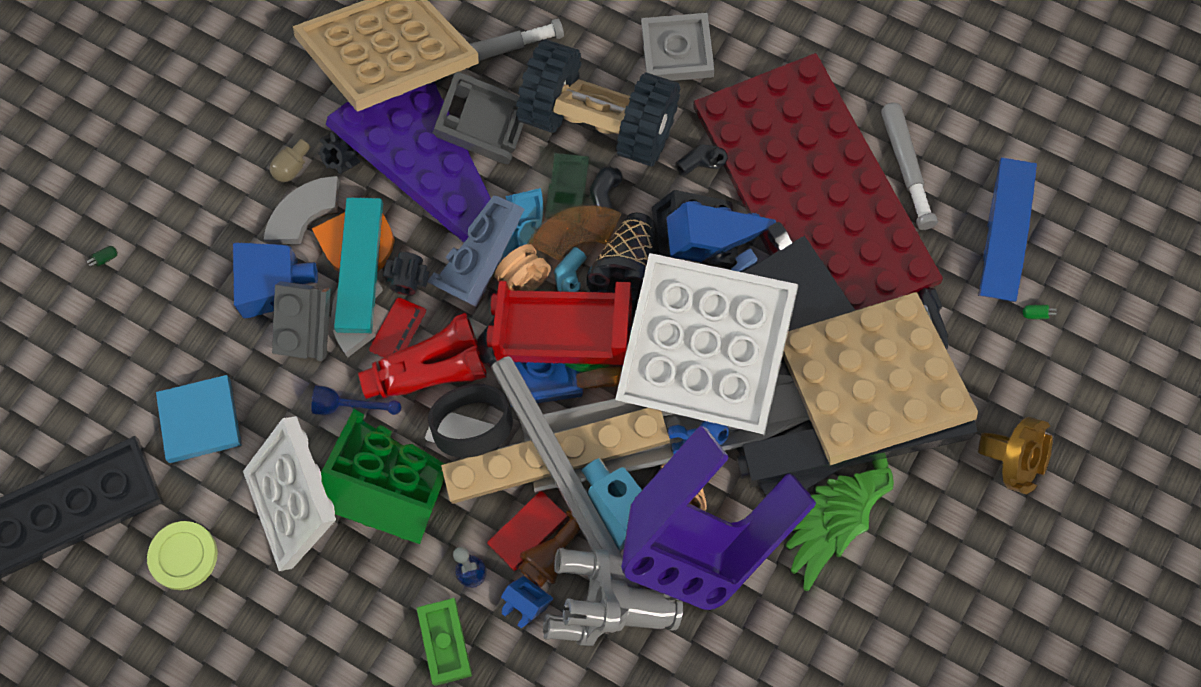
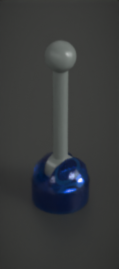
(467, 563)

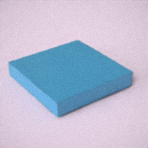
(198, 419)

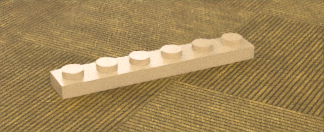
(582, 445)

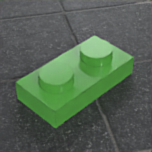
(444, 642)

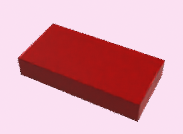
(527, 529)

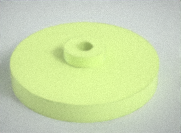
(182, 555)

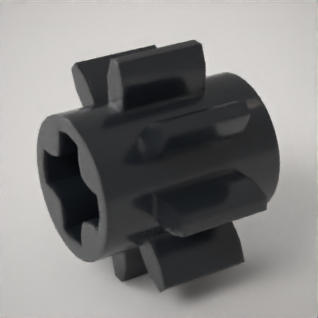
(337, 153)
(406, 273)

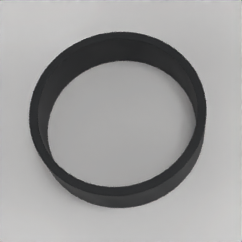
(475, 445)

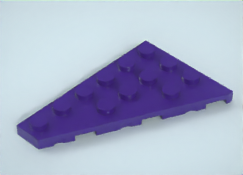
(401, 145)

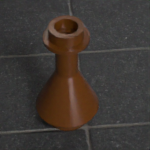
(539, 560)

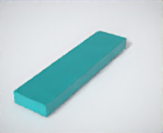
(359, 265)

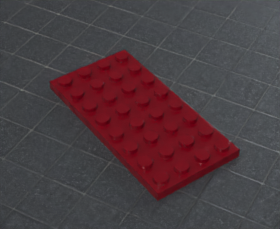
(810, 168)

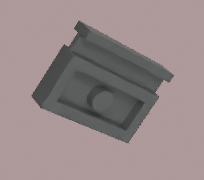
(300, 320)

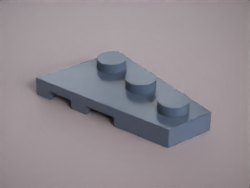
(477, 258)

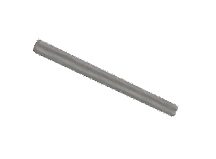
(556, 461)

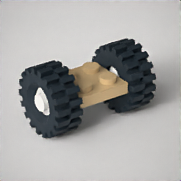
(556, 93)

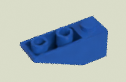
(705, 231)

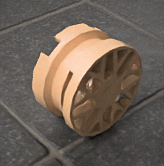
(523, 269)

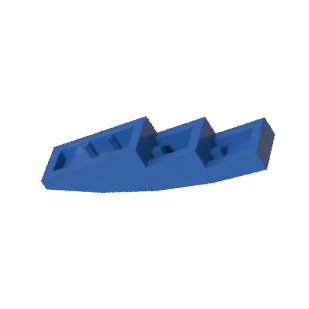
(1008, 229)

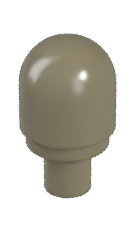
(289, 162)

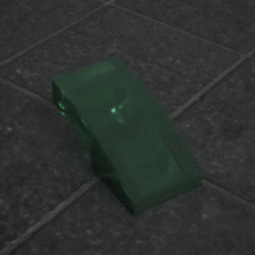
(567, 183)

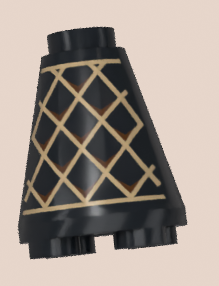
(624, 257)

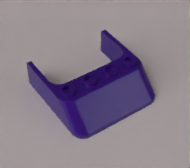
(692, 551)

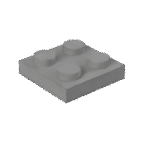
(678, 46)

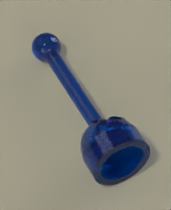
(326, 401)

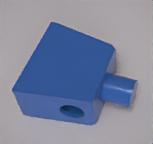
(259, 269)

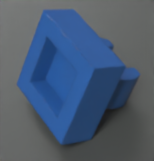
(526, 598)

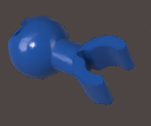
(716, 431)

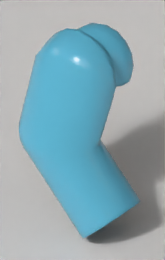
(565, 272)

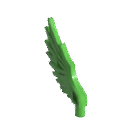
(837, 518)

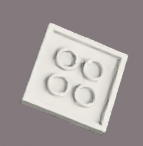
(289, 493)

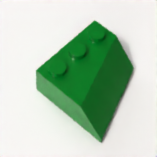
(381, 480)

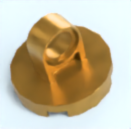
(1022, 453)

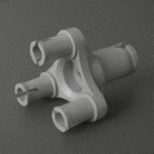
(609, 602)

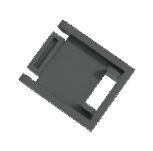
(486, 122)

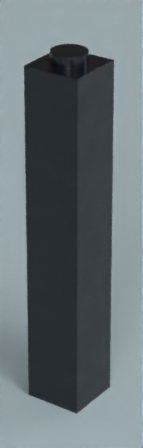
(803, 455)

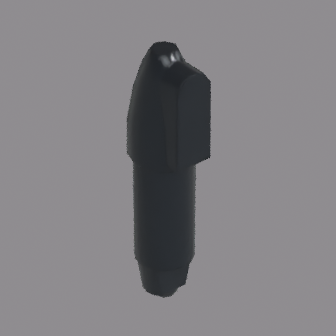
(933, 306)

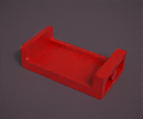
(561, 325)

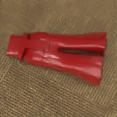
(411, 367)

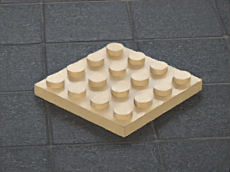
(384, 48)
(876, 378)

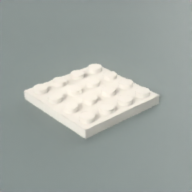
(707, 343)

